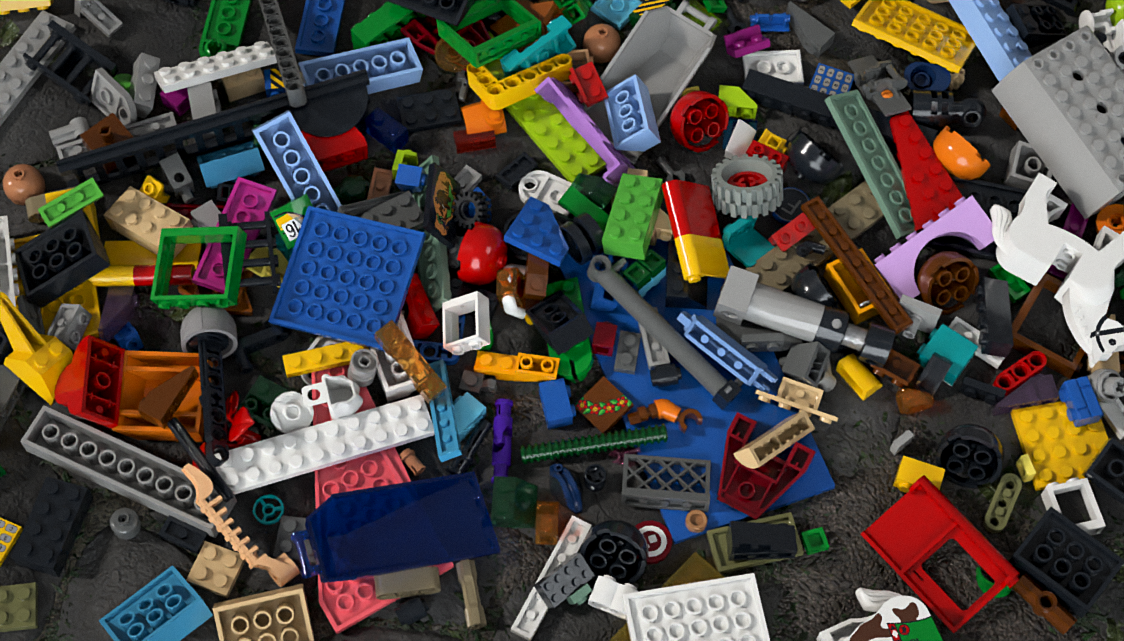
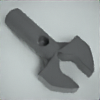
(465, 86)
(680, 175)

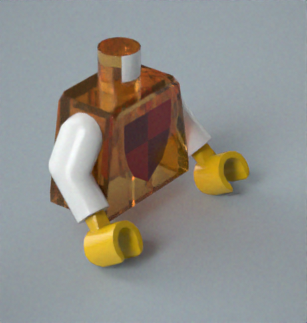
(509, 290)

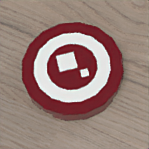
(658, 540)

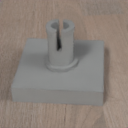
(921, 313)

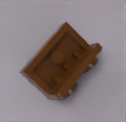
(899, 368)

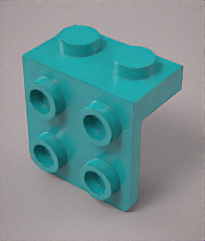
(745, 242)

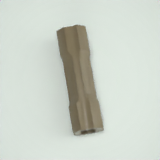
(474, 610)

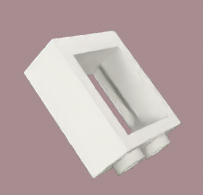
(462, 305)
(1097, 523)

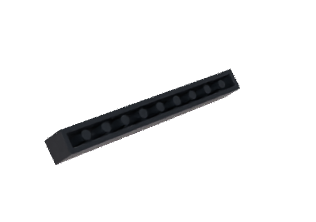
(810, 104)

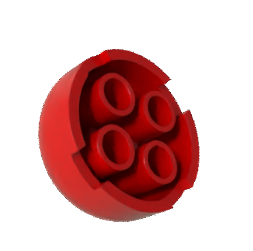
(698, 115)
(481, 254)

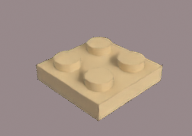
(215, 569)

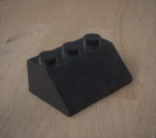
(679, 291)

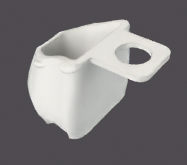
(338, 392)

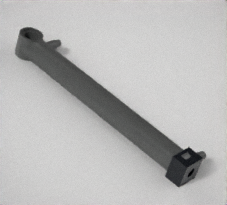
(715, 383)

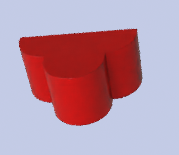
(93, 382)

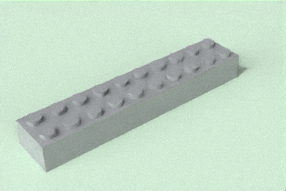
(118, 467)

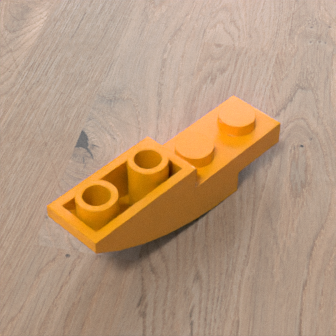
(517, 368)

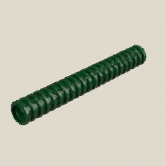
(594, 443)

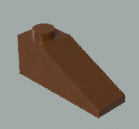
(535, 278)
(165, 399)

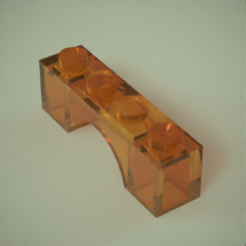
(412, 362)

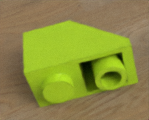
(737, 102)

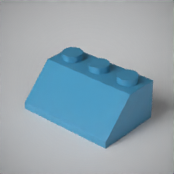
(230, 164)

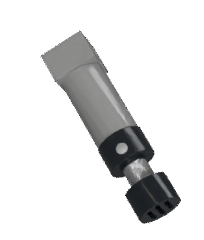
(799, 317)

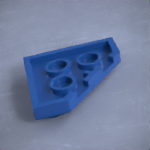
(538, 233)

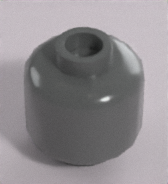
(125, 523)

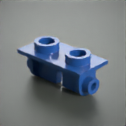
(771, 23)

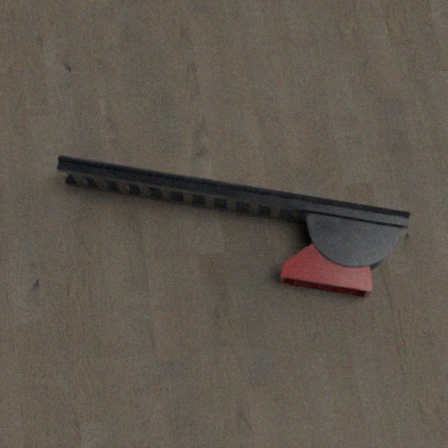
(329, 122)

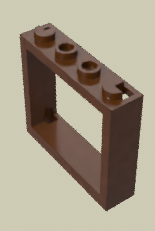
(1027, 346)

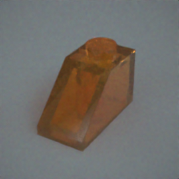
(546, 523)

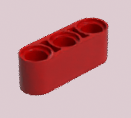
(1025, 368)

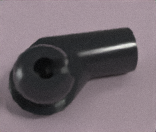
(809, 247)

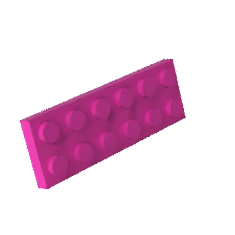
(244, 204)

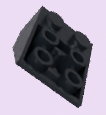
(1036, 23)

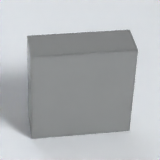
(901, 442)

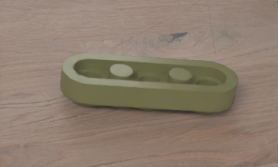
(1007, 497)

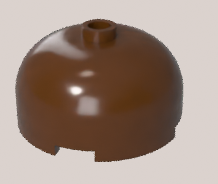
(947, 276)

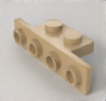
(800, 396)

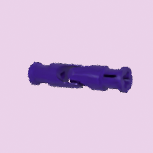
(502, 438)

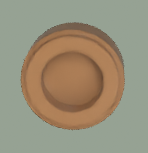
(696, 521)

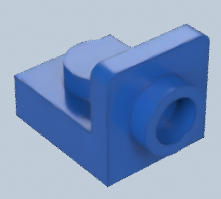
(128, 338)

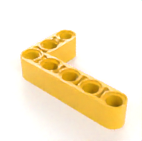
(519, 85)

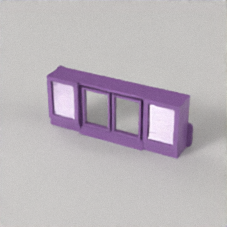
(571, 108)

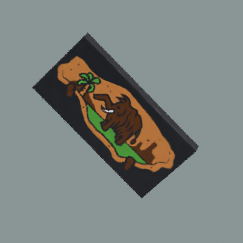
(438, 210)

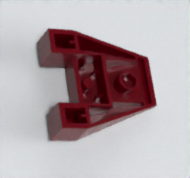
(758, 488)

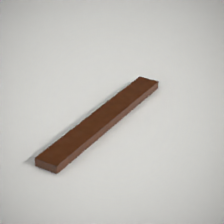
(856, 265)

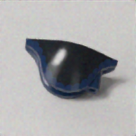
(566, 488)

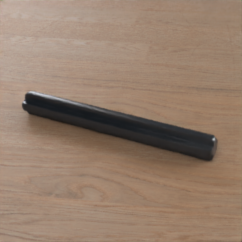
(200, 459)

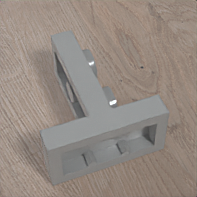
(98, 15)

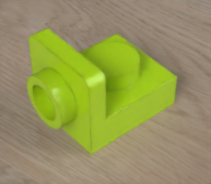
(404, 157)

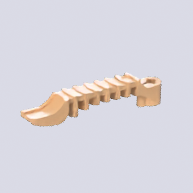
(280, 569)

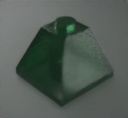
(594, 188)

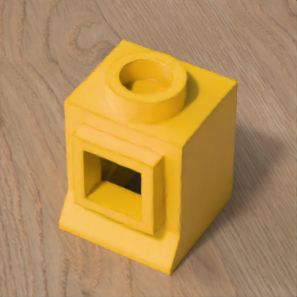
(773, 141)

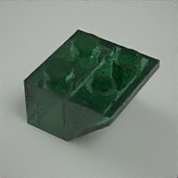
(260, 399)

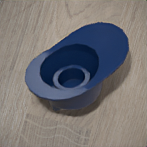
(927, 76)

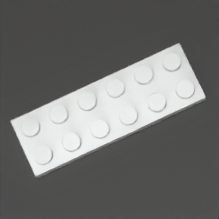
(215, 67)

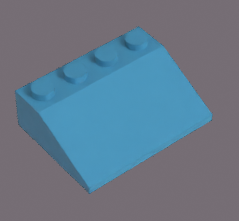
(158, 612)

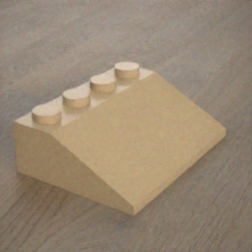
(265, 616)

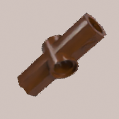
(1055, 614)

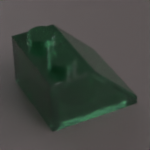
(513, 503)

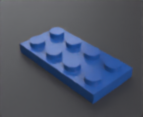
(320, 27)

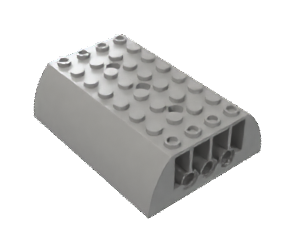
(1063, 118)

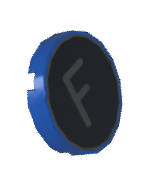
(790, 206)

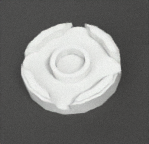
(290, 412)

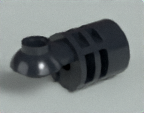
(940, 110)

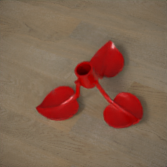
(240, 425)

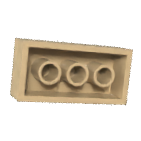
(142, 219)

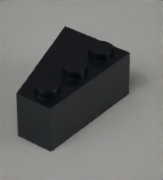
(760, 541)

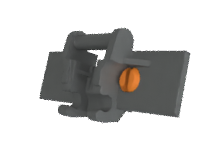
(872, 82)

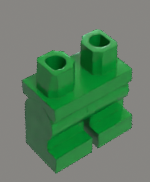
(577, 8)

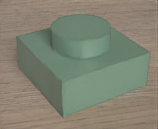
(580, 595)

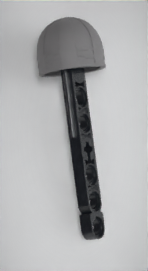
(214, 337)

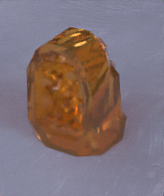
(913, 401)

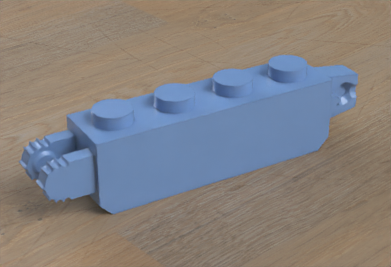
(726, 351)

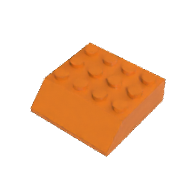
(145, 372)

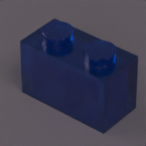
(386, 130)

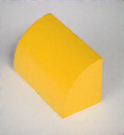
(858, 376)

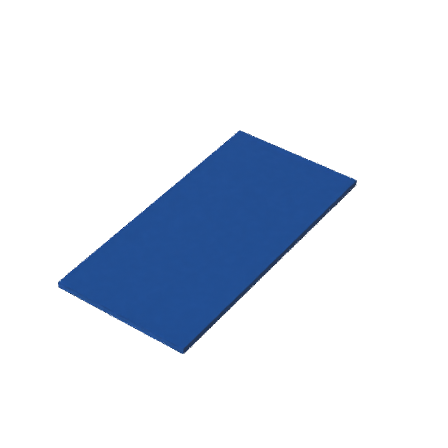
(703, 440)

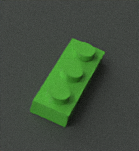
(70, 202)

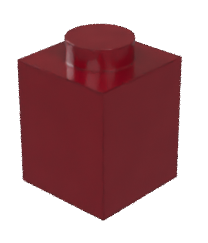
(604, 338)

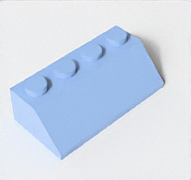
(631, 116)

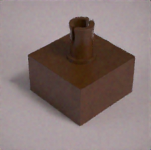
(104, 133)

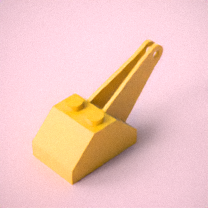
(36, 356)

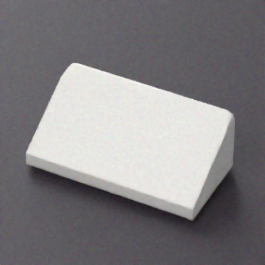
(740, 140)

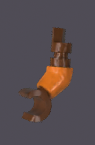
(665, 410)

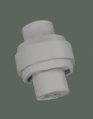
(1107, 385)

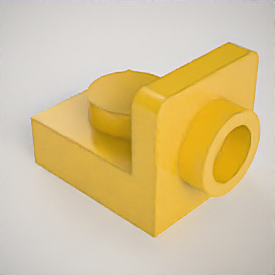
(154, 189)

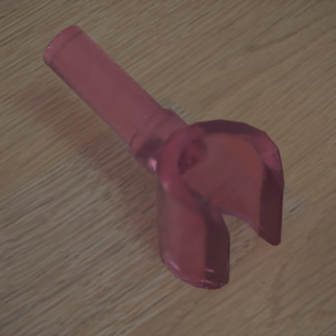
(620, 460)

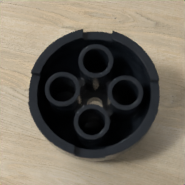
(812, 160)
(812, 286)
(973, 445)
(619, 542)

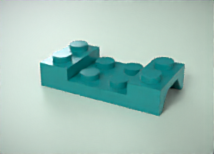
(555, 42)

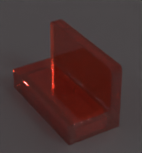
(472, 142)

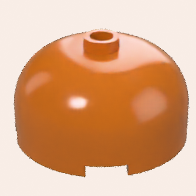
(959, 156)

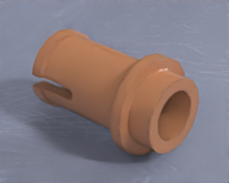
(409, 457)

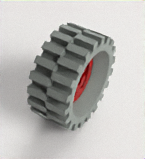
(747, 186)

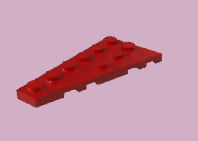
(924, 176)

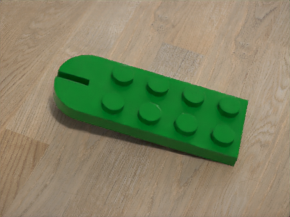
(224, 26)
(581, 352)

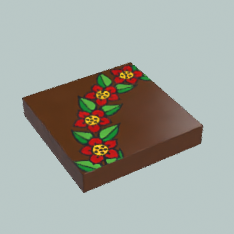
(603, 405)

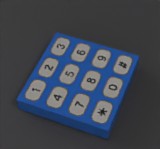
(831, 80)

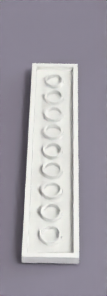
(326, 444)

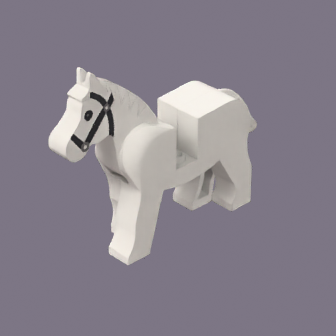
(1031, 246)

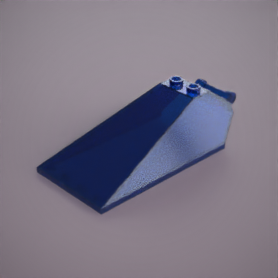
(397, 529)

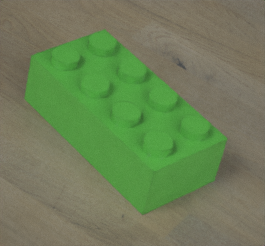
(633, 216)

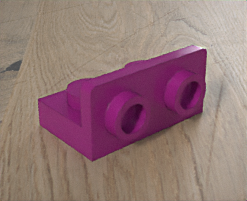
(745, 41)

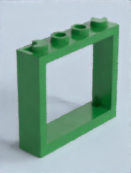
(527, 32)
(164, 262)

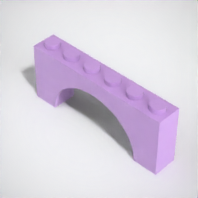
(964, 221)

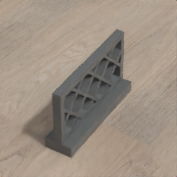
(665, 497)

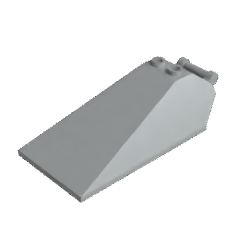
(664, 54)

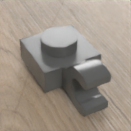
(475, 383)

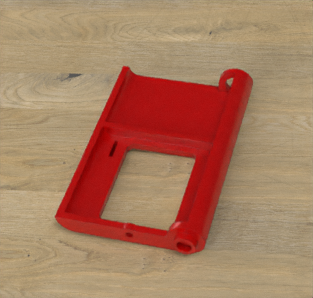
(916, 530)

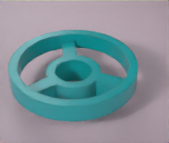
(275, 509)

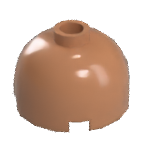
(602, 42)
(23, 182)

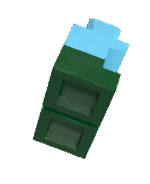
(646, 273)

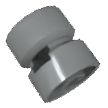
(363, 367)

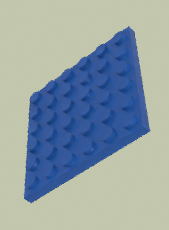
(346, 277)

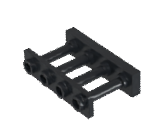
(270, 242)

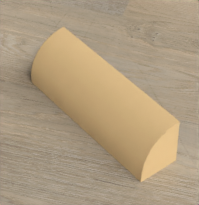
(775, 440)

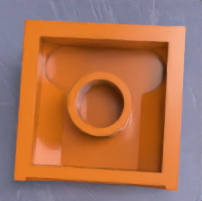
(481, 118)

